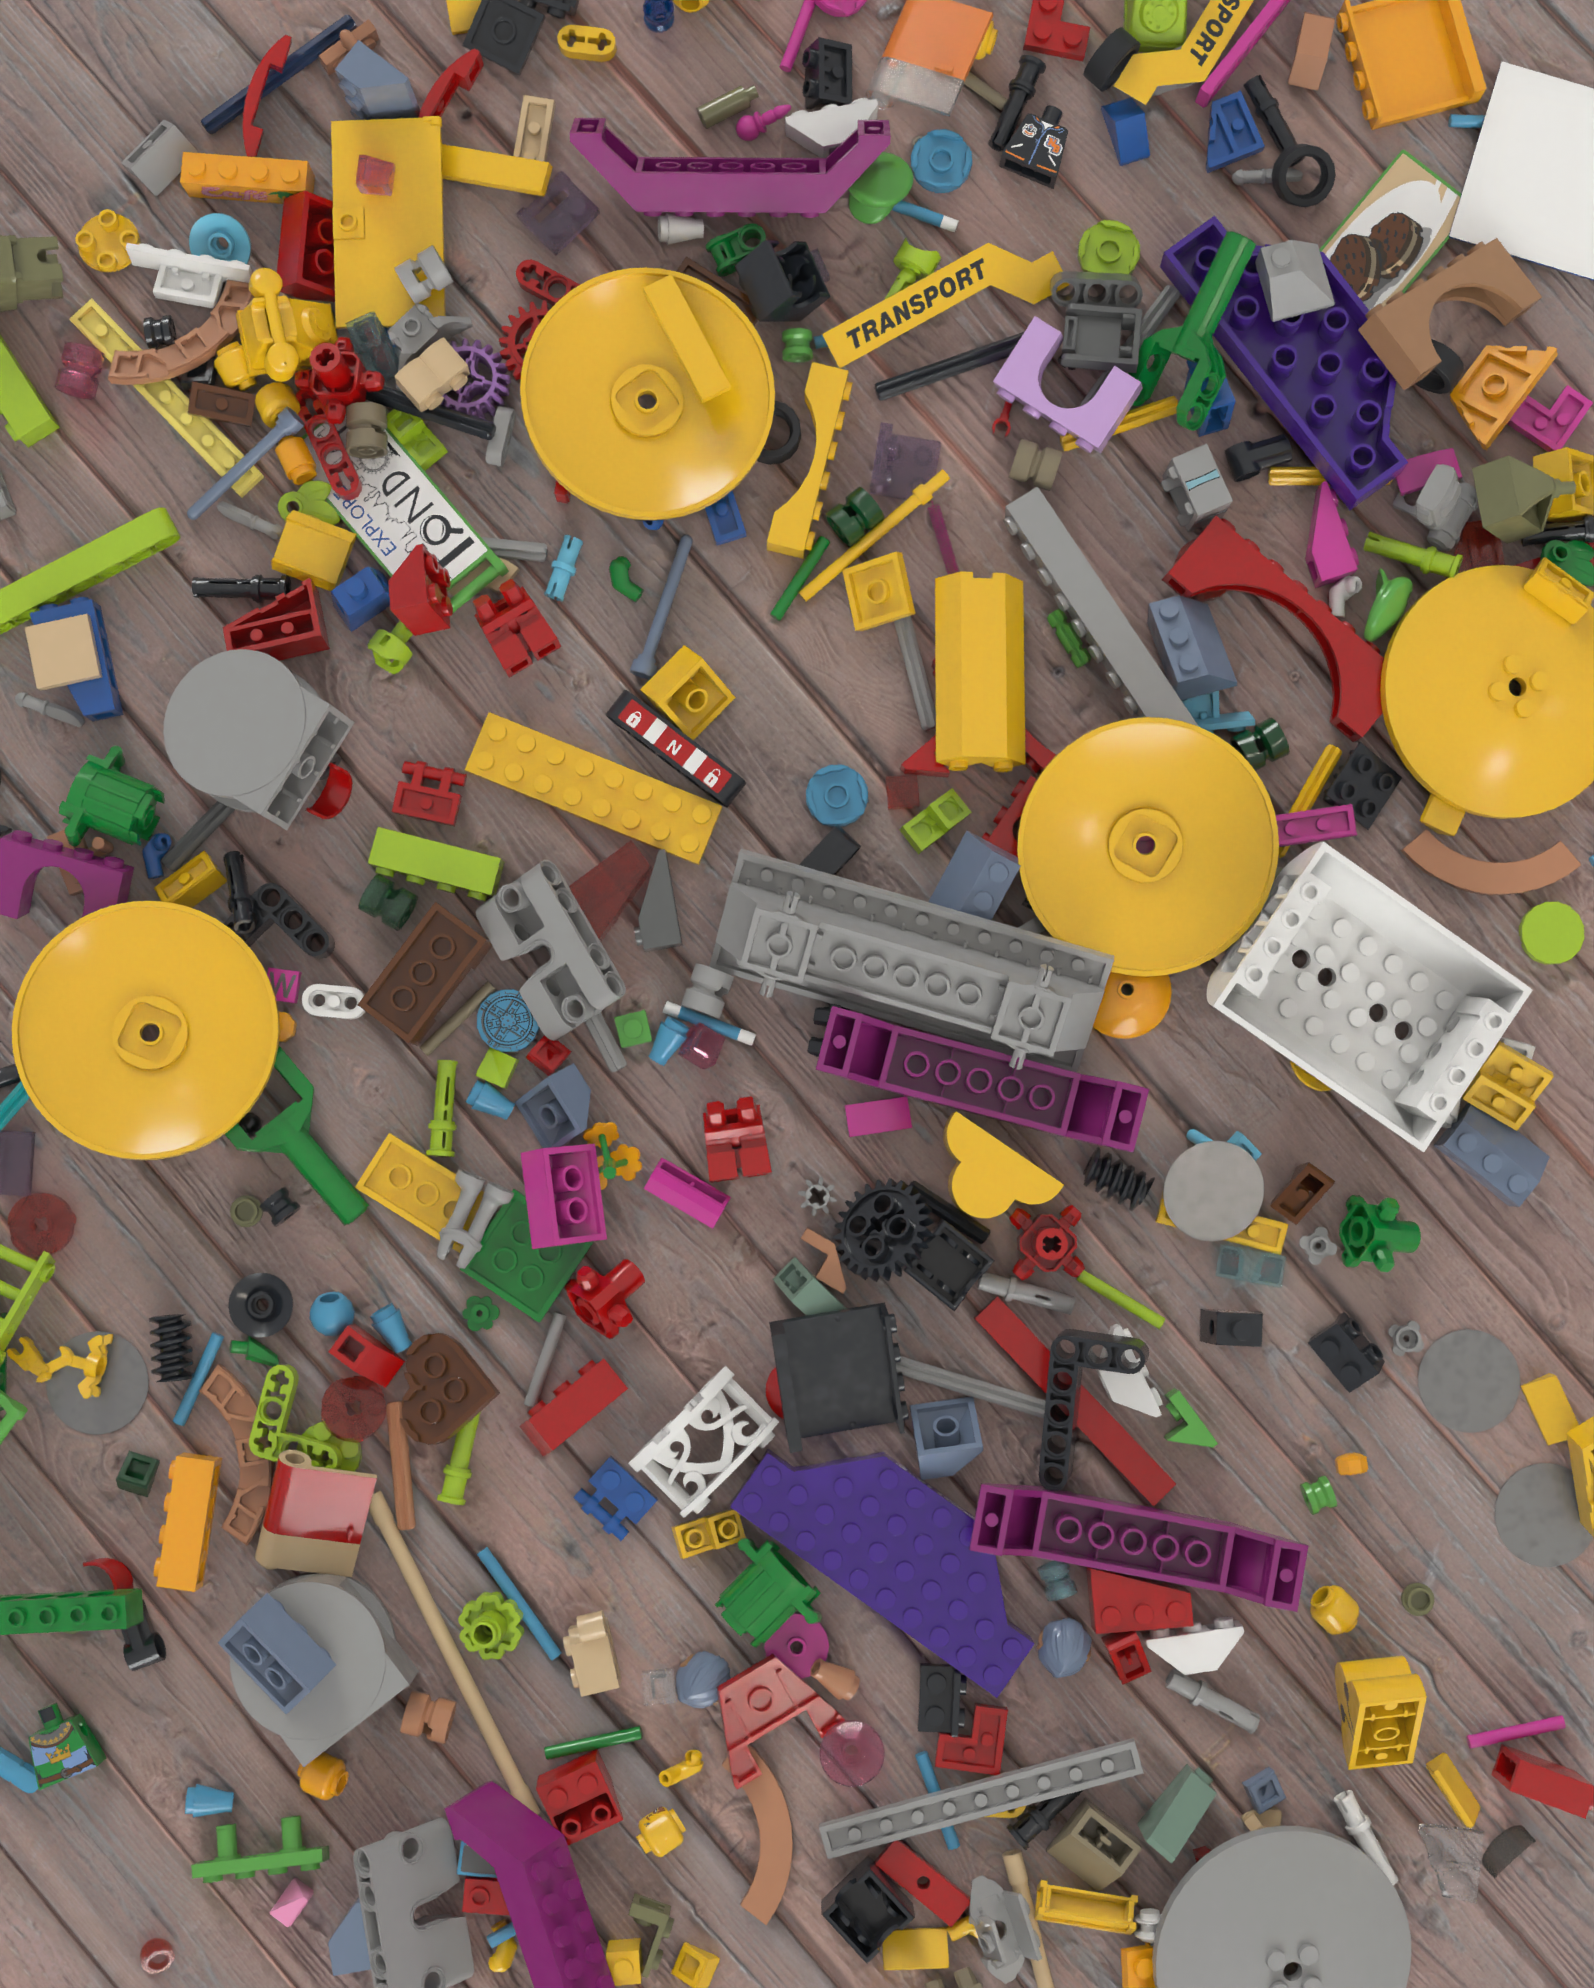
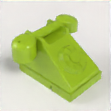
(1156, 23)

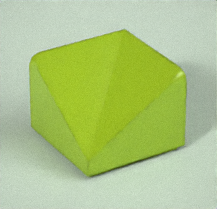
(497, 1068)

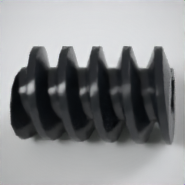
(1116, 1179)
(171, 1348)

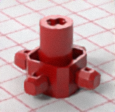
(338, 378)
(1031, 1244)
(601, 1299)

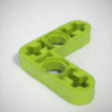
(281, 1438)

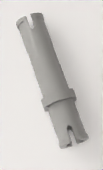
(1011, 1289)
(1200, 1694)

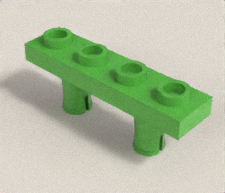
(276, 1862)

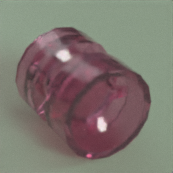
(79, 372)

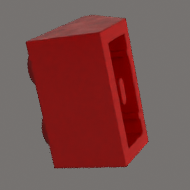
(420, 593)
(580, 1797)

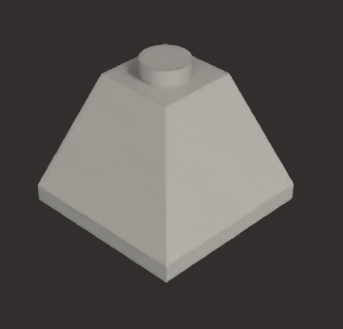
(1293, 279)

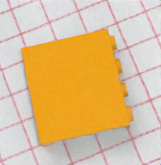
(1410, 58)

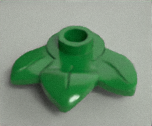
(1573, 559)

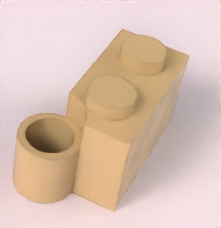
(592, 1654)

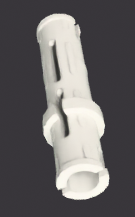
(1359, 1826)

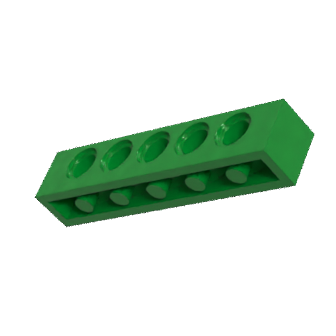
(70, 1611)

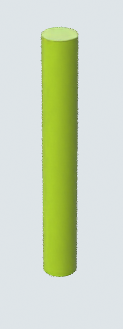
(1121, 1299)

